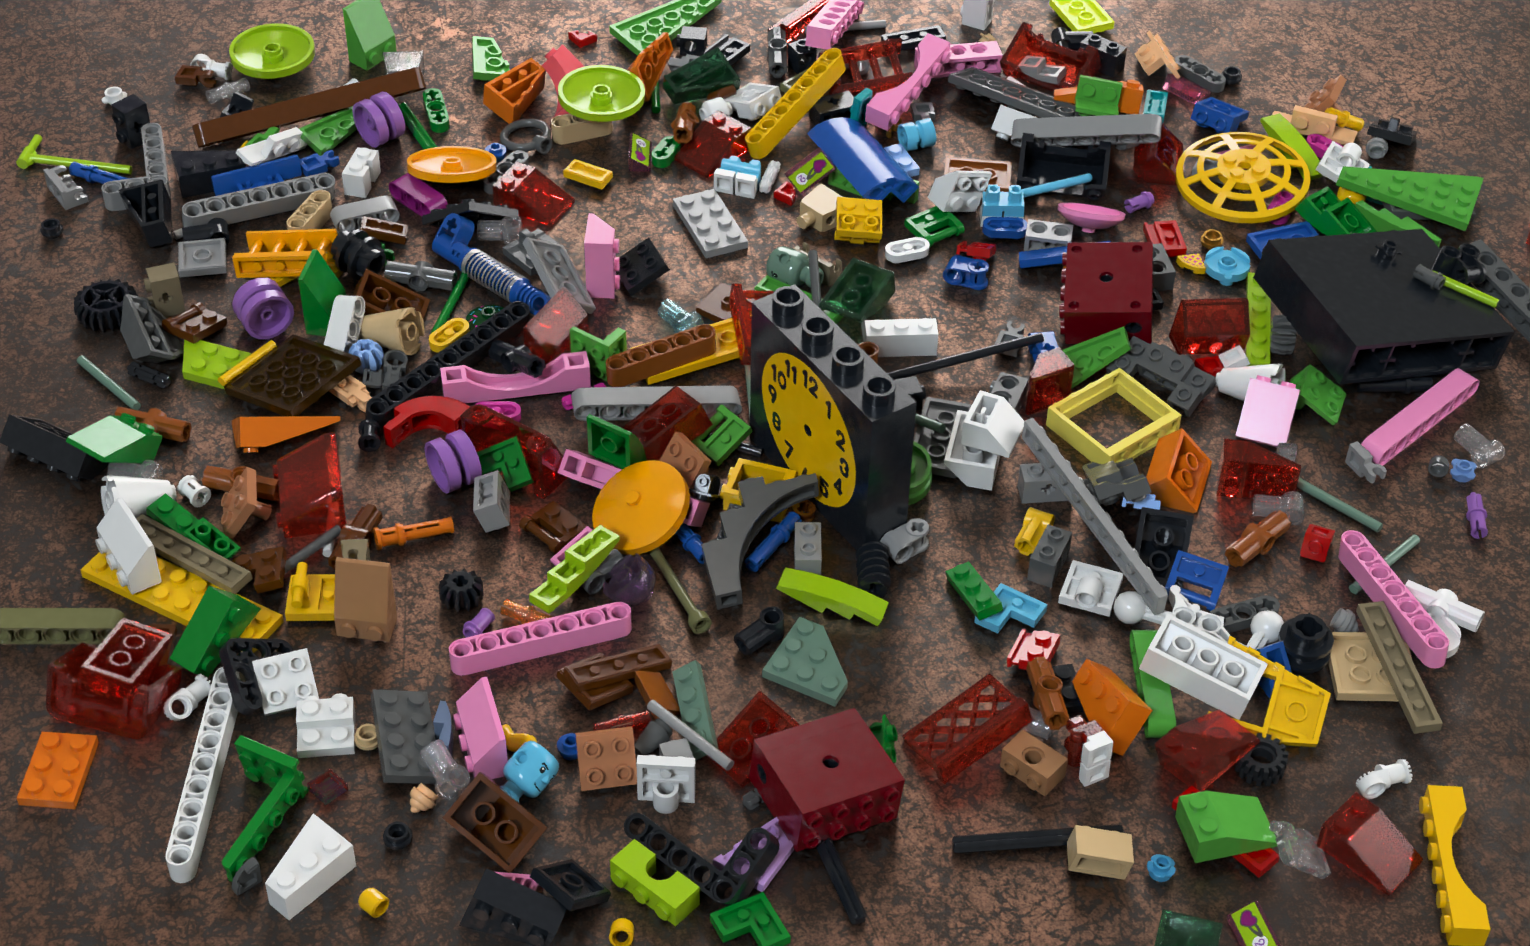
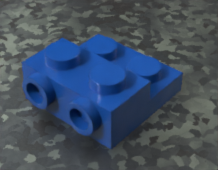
(1218, 115)

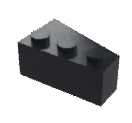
(196, 168)
(150, 210)

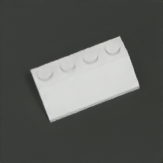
(1203, 666)

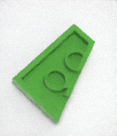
(487, 59)
(329, 131)
(1097, 353)

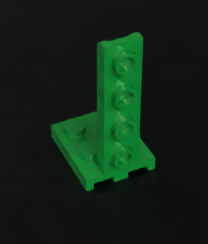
(281, 774)

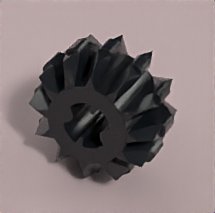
(461, 590)

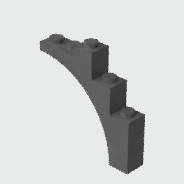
(740, 526)

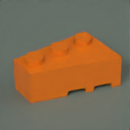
(514, 90)
(1110, 704)

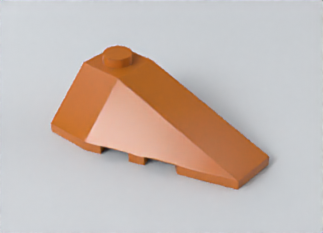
(651, 63)
(1129, 99)
(261, 432)

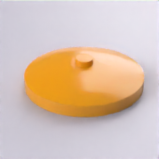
(451, 164)
(642, 506)

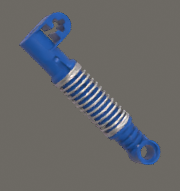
(488, 270)

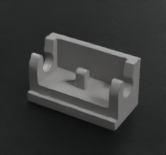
(64, 188)

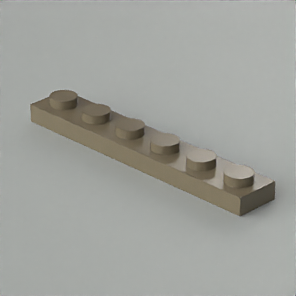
(195, 557)
(1399, 667)

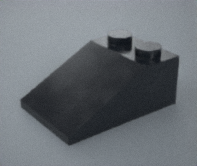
(1160, 538)

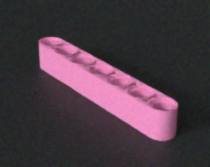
(1420, 416)
(1383, 584)
(540, 638)

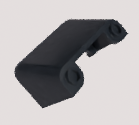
(1048, 164)

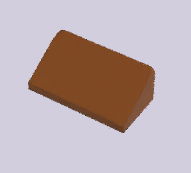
(653, 687)

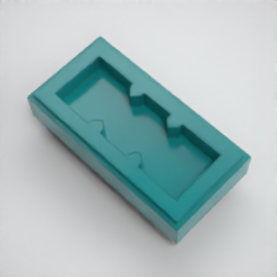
(1155, 103)
(858, 109)

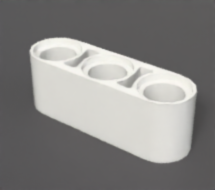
(345, 322)

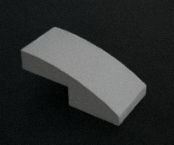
(1037, 68)

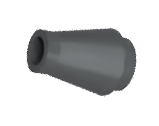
(653, 735)

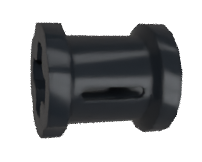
(369, 439)

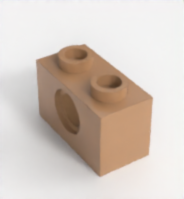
(1033, 762)

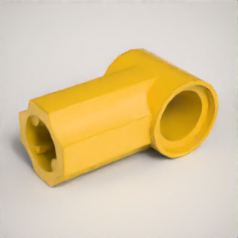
(1032, 530)

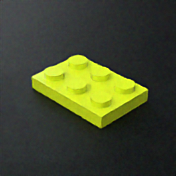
(1082, 15)

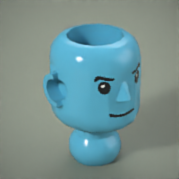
(529, 771)

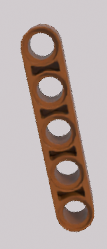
(660, 355)

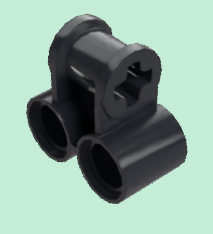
(1461, 264)

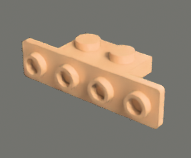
(1155, 55)
(1316, 122)

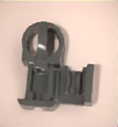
(390, 373)

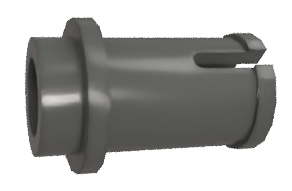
(1429, 277)

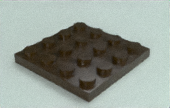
(292, 376)

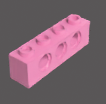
(980, 55)

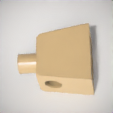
(818, 209)

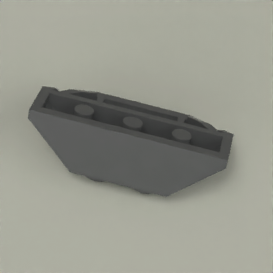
(144, 332)

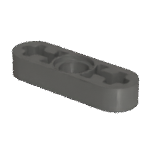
(1207, 78)
(504, 165)
(1234, 623)

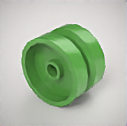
(920, 474)

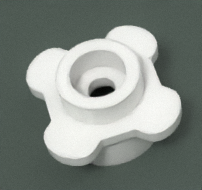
(113, 95)

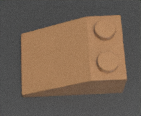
(364, 599)

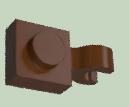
(192, 75)

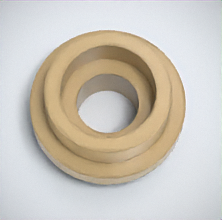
(365, 737)

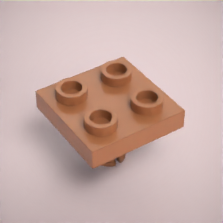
(1327, 96)
(686, 459)
(241, 503)
(606, 758)

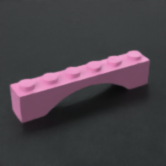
(888, 105)
(560, 375)
(598, 473)

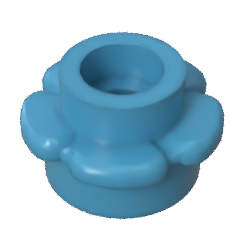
(1158, 872)

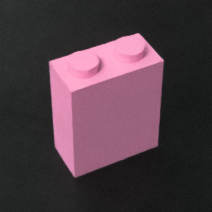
(1268, 411)

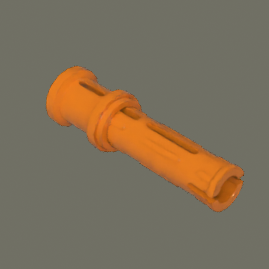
(400, 534)

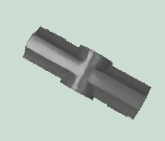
(777, 52)
(420, 275)

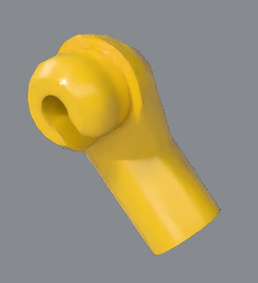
(515, 741)

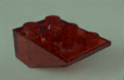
(1253, 470)

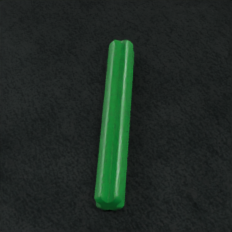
(416, 127)

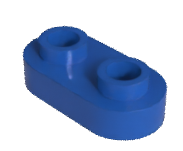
(1004, 227)

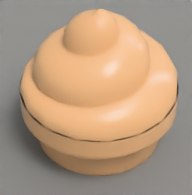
(422, 798)

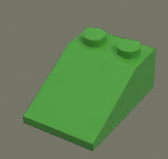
(367, 33)
(1223, 825)

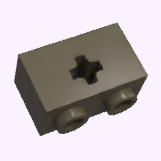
(165, 289)

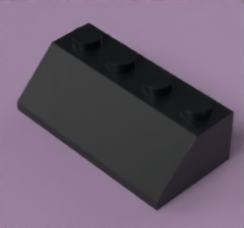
(48, 445)

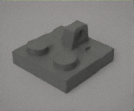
(517, 253)

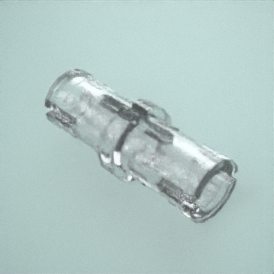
(227, 90)

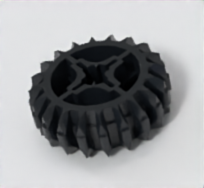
(102, 304)

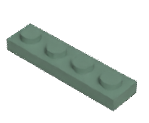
(694, 704)

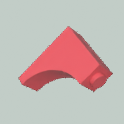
(557, 65)

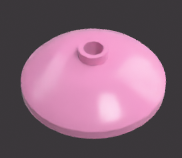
(1090, 216)

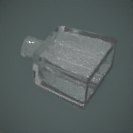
(403, 60)

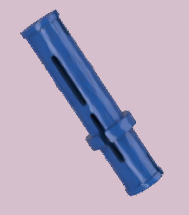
(93, 173)
(779, 534)

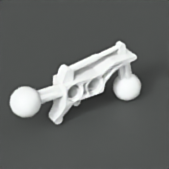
(1131, 609)

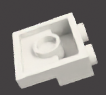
(754, 100)
(325, 726)

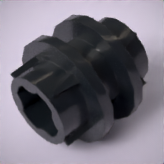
(357, 252)
(1306, 643)

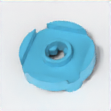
(1227, 265)

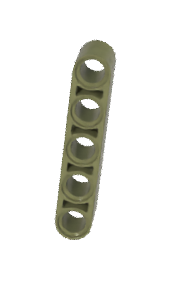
(57, 625)

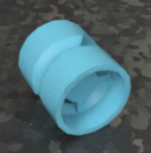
(917, 134)

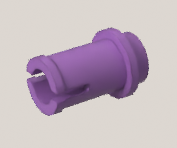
(1144, 200)
(478, 623)

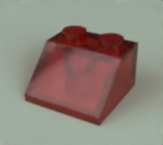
(1049, 380)

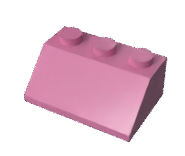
(601, 259)
(481, 731)

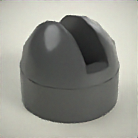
(1438, 466)

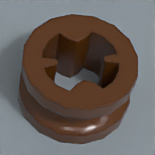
(806, 506)

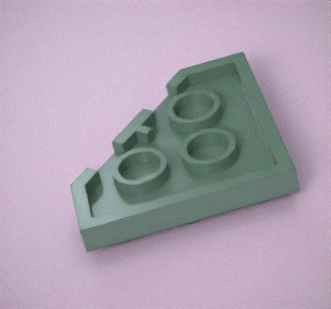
(808, 663)

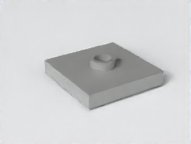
(202, 257)

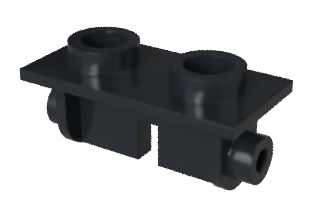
(706, 487)

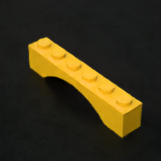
(1463, 913)

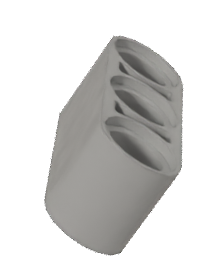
(350, 215)

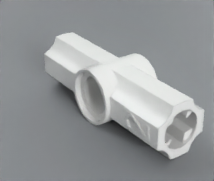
(1446, 603)

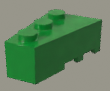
(214, 622)

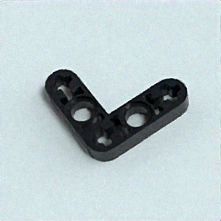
(247, 694)

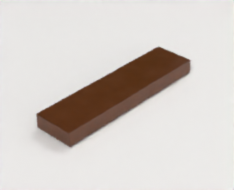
(617, 667)

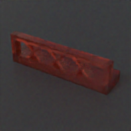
(801, 17)

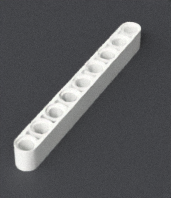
(202, 781)

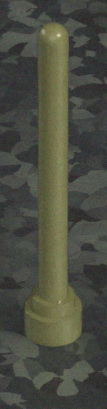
(697, 619)

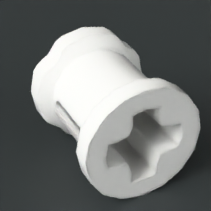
(194, 491)

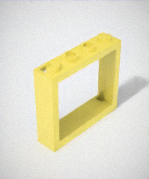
(1164, 416)

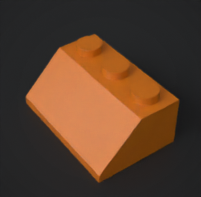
(1178, 472)

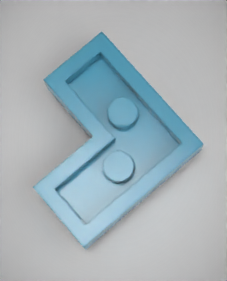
(1015, 605)

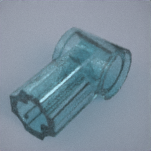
(678, 316)

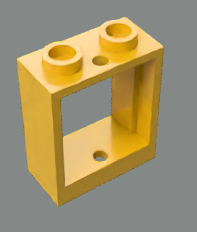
(751, 469)

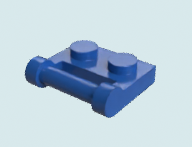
(1199, 573)

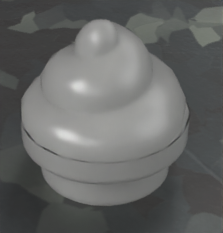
(1376, 148)
(1344, 621)

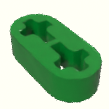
(665, 152)

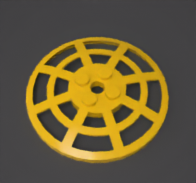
(1232, 174)

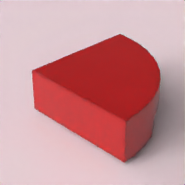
(582, 39)
(785, 193)
(1209, 364)

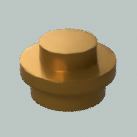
(1211, 239)

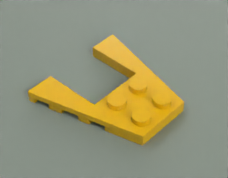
(1294, 707)

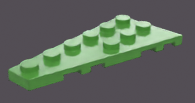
(646, 27)

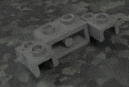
(1168, 370)
(1115, 480)

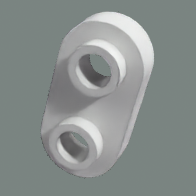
(907, 250)

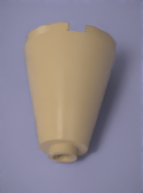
(394, 329)

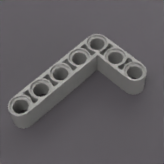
(154, 163)

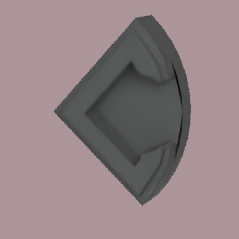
(247, 876)

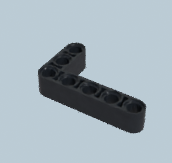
(697, 865)

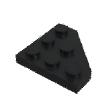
(469, 209)

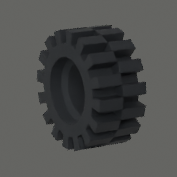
(1264, 772)

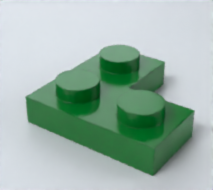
(509, 459)
(751, 916)

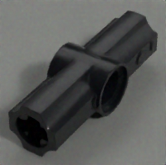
(516, 358)

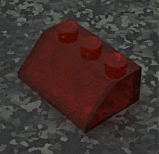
(1158, 160)
(1210, 325)
(549, 330)
(669, 414)

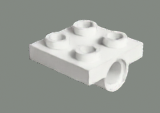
(1337, 157)
(1091, 588)
(284, 680)
(666, 781)

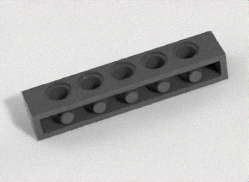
(1507, 287)

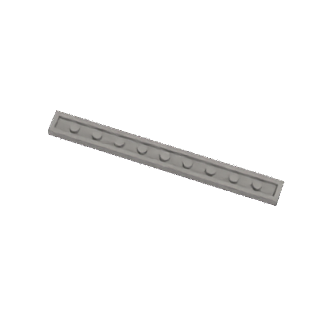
(1095, 517)

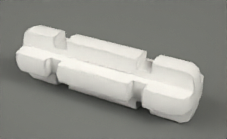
(769, 176)

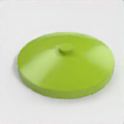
(272, 51)
(601, 93)

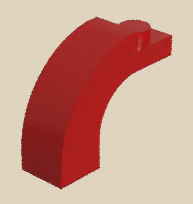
(421, 414)

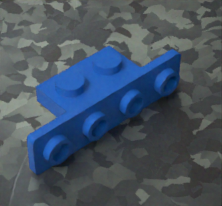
(257, 175)

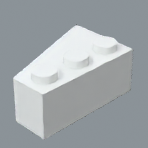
(309, 867)

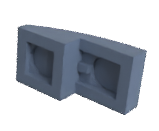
(443, 726)

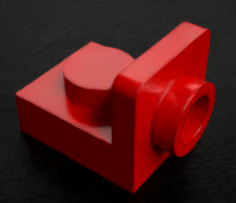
(1316, 543)

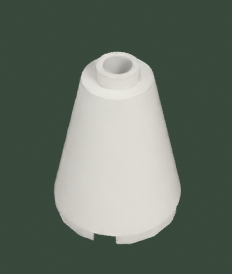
(1235, 380)
(135, 491)

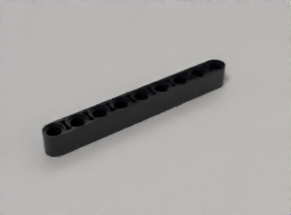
(465, 351)

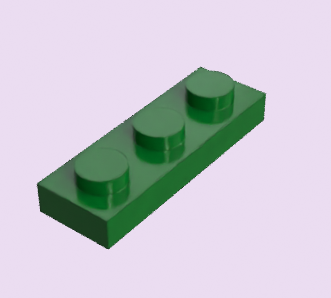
(974, 590)

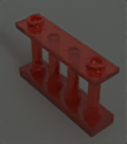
(871, 52)

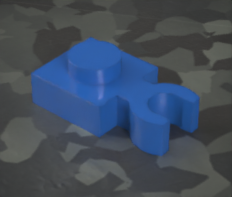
(318, 164)

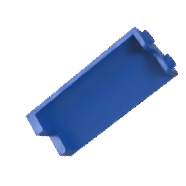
(862, 159)

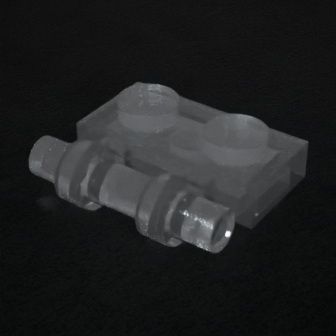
(1299, 849)

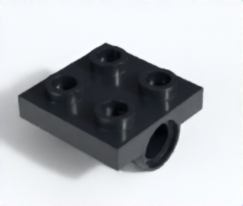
(641, 266)

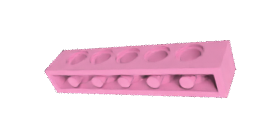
(832, 22)

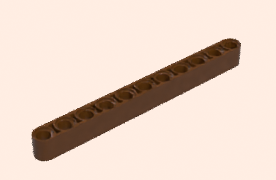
(305, 107)

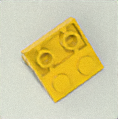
(858, 220)
(310, 596)

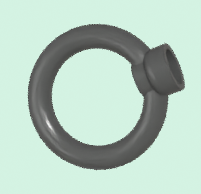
(540, 143)

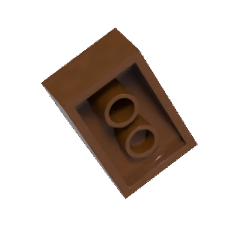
(385, 295)
(495, 822)

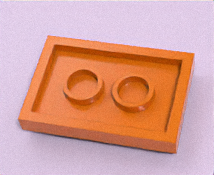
(58, 770)

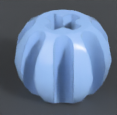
(370, 354)

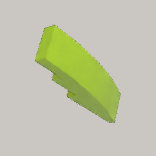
(1282, 130)
(575, 569)
(824, 592)

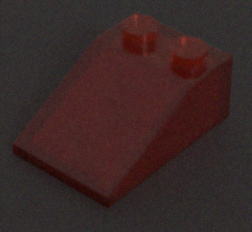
(713, 140)
(532, 194)
(124, 660)
(756, 720)
(1204, 748)
(1368, 844)

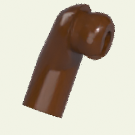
(725, 92)

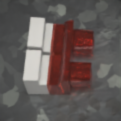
(1089, 749)

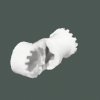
(221, 70)
(189, 697)
(1383, 777)

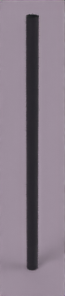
(966, 356)

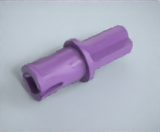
(1476, 515)

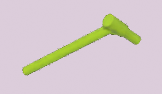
(29, 156)

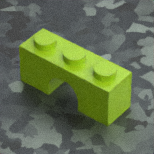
(669, 898)

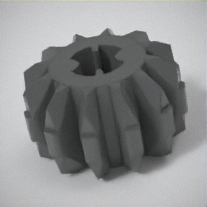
(1282, 335)

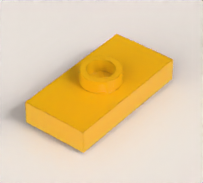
(588, 174)

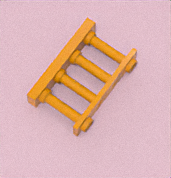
(281, 252)

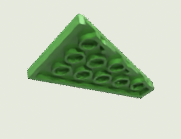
(1431, 195)

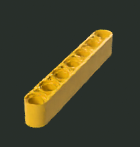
(795, 103)

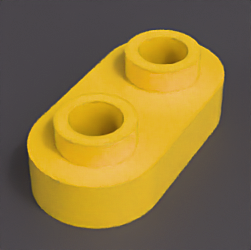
(448, 333)

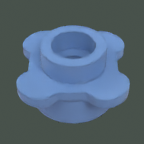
(1463, 470)

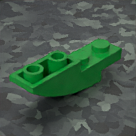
(174, 516)

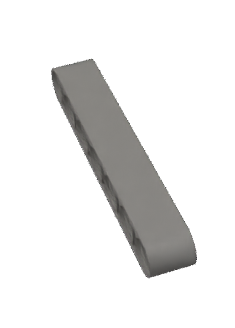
(1089, 129)
(256, 201)
(629, 402)

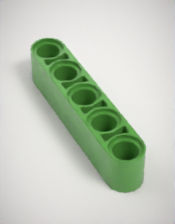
(1150, 689)

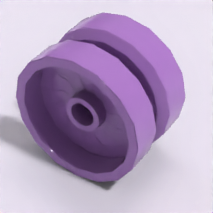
(378, 119)
(263, 308)
(452, 461)

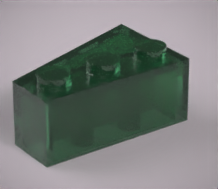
(700, 78)

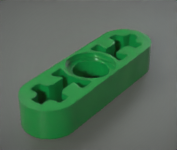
(437, 104)

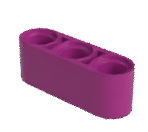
(416, 195)

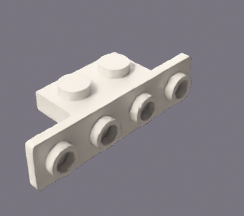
(273, 147)

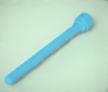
(1056, 185)

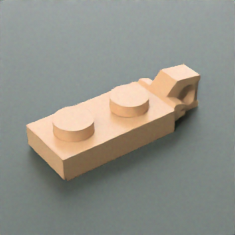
(352, 392)

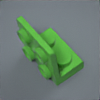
(1097, 96)
(598, 349)
(1319, 393)

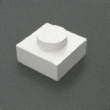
(1234, 358)

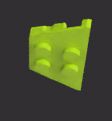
(208, 361)

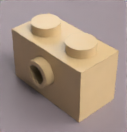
(1100, 852)

